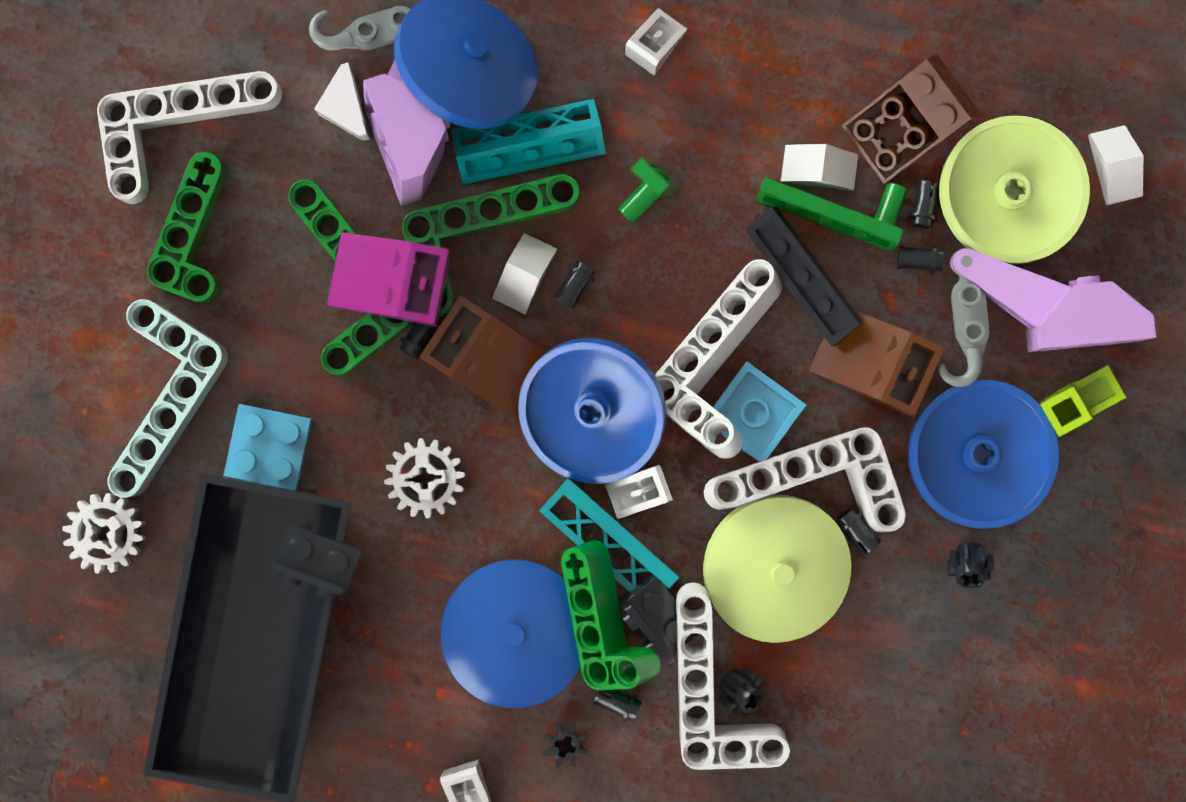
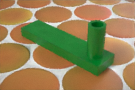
(655, 185)
(874, 231)

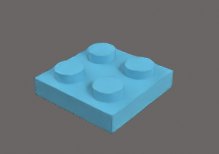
(758, 410)
(268, 447)

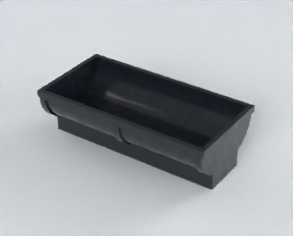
(242, 644)

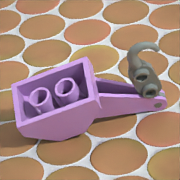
(404, 129)
(1054, 313)

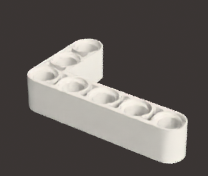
(172, 113)
(712, 356)
(811, 468)
(702, 694)

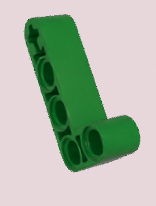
(195, 225)
(598, 622)

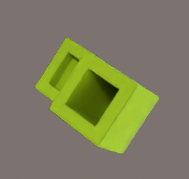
(1082, 399)

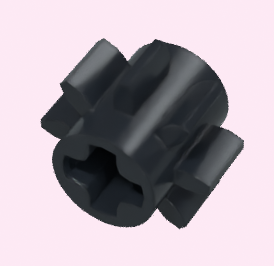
(970, 565)
(741, 690)
(560, 735)

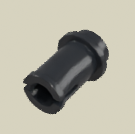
(925, 205)
(920, 258)
(575, 284)
(417, 339)
(857, 531)
(619, 704)

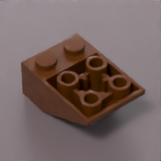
(910, 118)
(482, 355)
(880, 364)

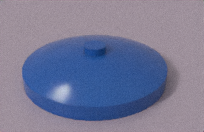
(465, 62)
(592, 410)
(983, 454)
(511, 634)

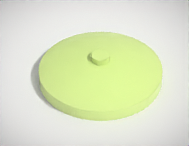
(1014, 189)
(777, 568)

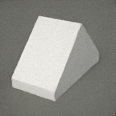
(654, 41)
(342, 104)
(1117, 164)
(819, 166)
(524, 273)
(639, 492)
(465, 783)

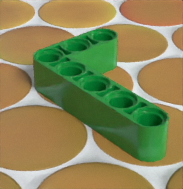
(476, 223)
(349, 340)

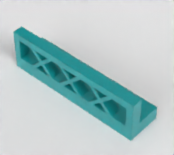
(529, 146)
(614, 529)

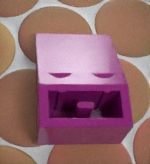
(389, 278)

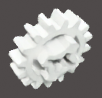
(423, 460)
(93, 521)

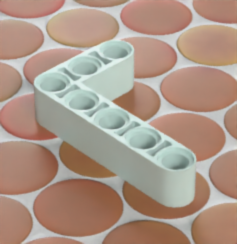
(170, 397)

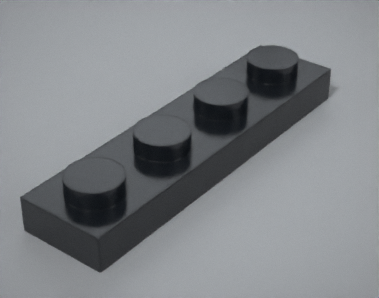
(804, 276)

